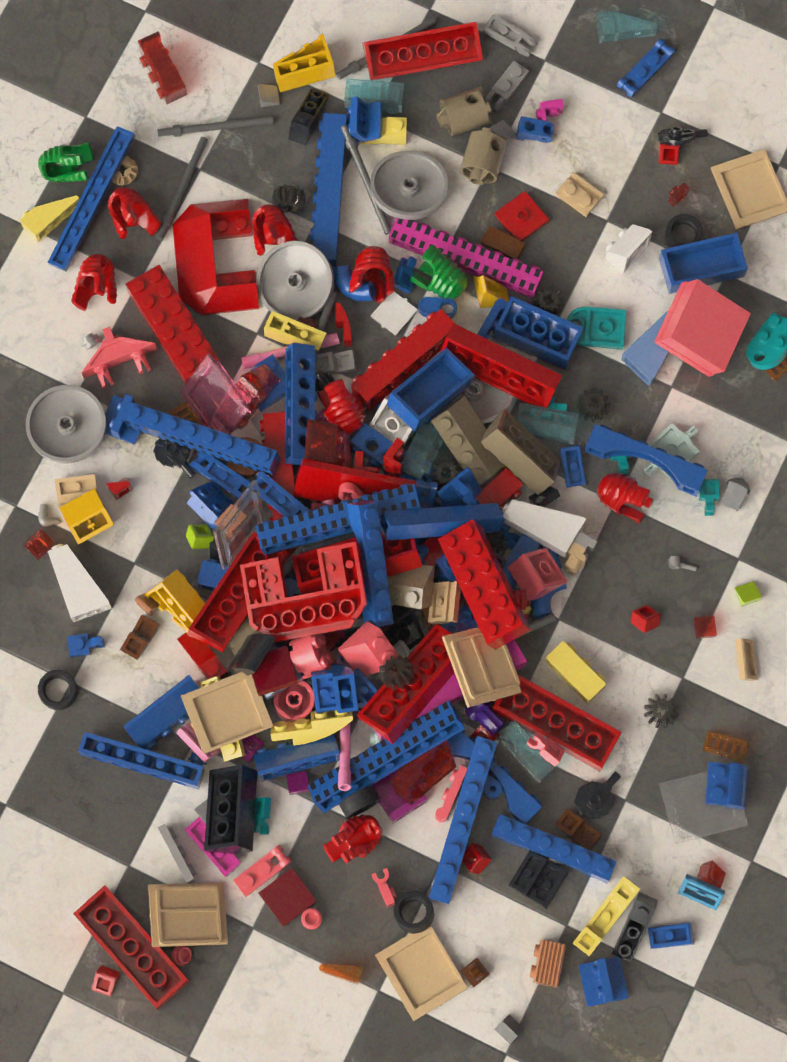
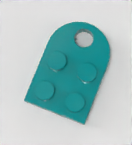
(601, 326)
(769, 342)

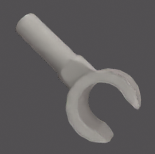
(674, 563)

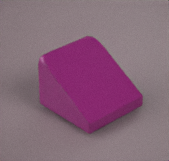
(251, 746)
(297, 783)

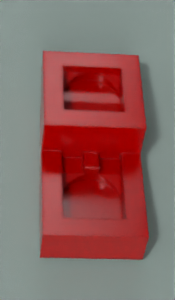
(343, 322)

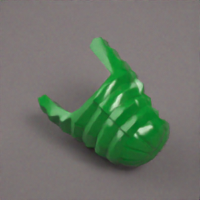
(61, 162)
(447, 278)

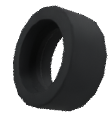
(683, 219)
(53, 675)
(359, 801)
(410, 897)

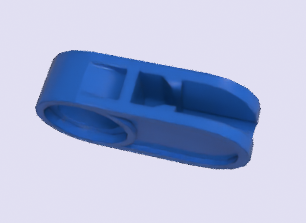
(430, 304)

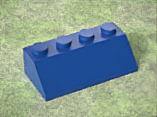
(538, 332)
(161, 716)
(292, 759)

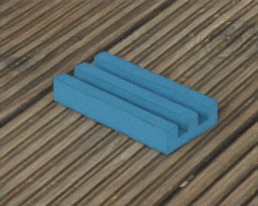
(702, 889)

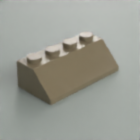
(463, 435)
(521, 452)
(412, 587)

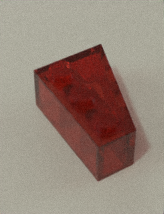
(161, 68)
(256, 387)
(423, 773)

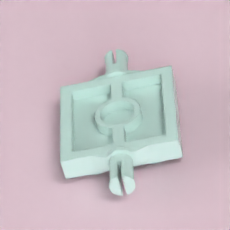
(675, 443)

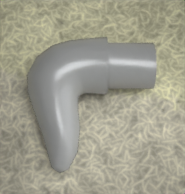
(43, 517)

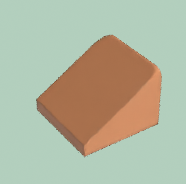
(149, 605)

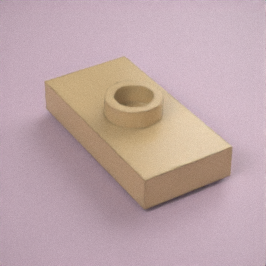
(746, 659)

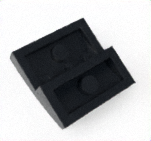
(251, 654)
(538, 879)

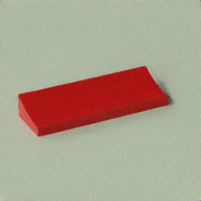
(423, 51)
(502, 367)
(322, 481)
(227, 604)
(393, 711)

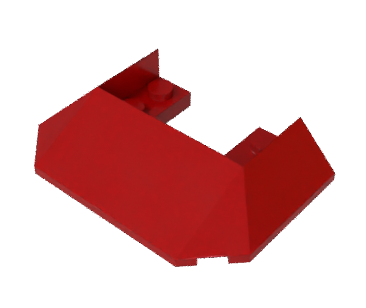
(195, 258)
(311, 613)

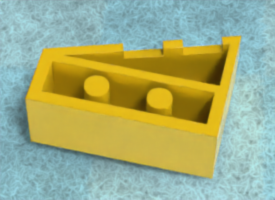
(305, 66)
(177, 598)

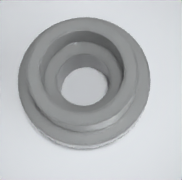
(90, 341)

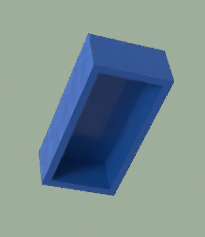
(705, 260)
(430, 389)

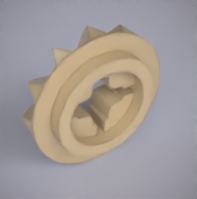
(129, 174)

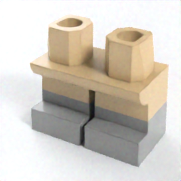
(576, 553)

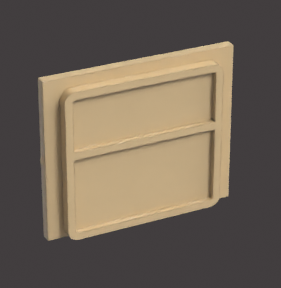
(750, 189)
(481, 670)
(226, 711)
(187, 914)
(421, 972)

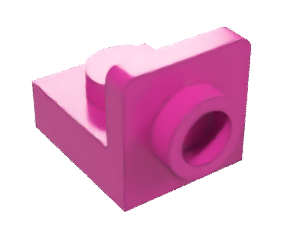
(549, 108)

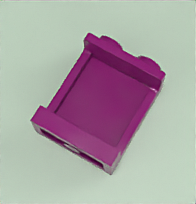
(392, 804)

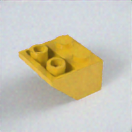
(86, 516)

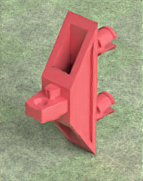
(116, 351)

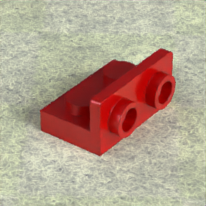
(393, 459)

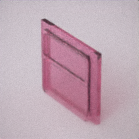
(215, 397)

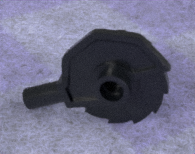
(679, 136)
(173, 455)
(595, 798)

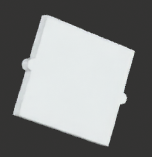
(394, 313)

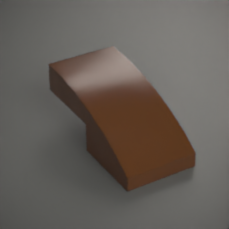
(503, 243)
(140, 637)
(578, 830)

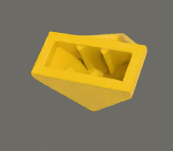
(489, 291)

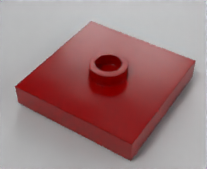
(521, 217)

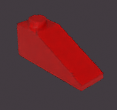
(203, 657)

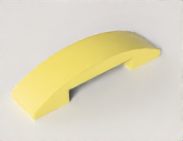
(606, 916)

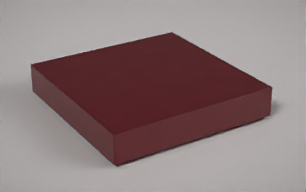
(275, 672)
(287, 897)

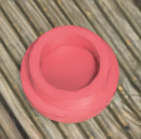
(311, 918)
(181, 955)

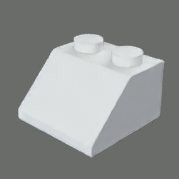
(628, 246)
(390, 424)

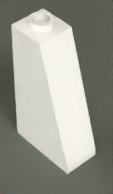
(544, 525)
(77, 586)

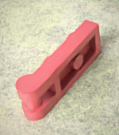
(450, 794)
(262, 871)

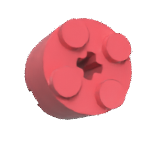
(310, 654)
(305, 704)

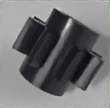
(323, 380)

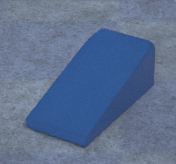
(572, 466)
(364, 686)
(671, 936)

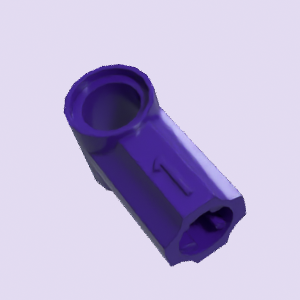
(486, 717)

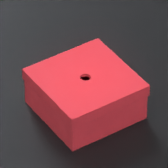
(702, 327)

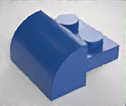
(334, 689)
(727, 785)

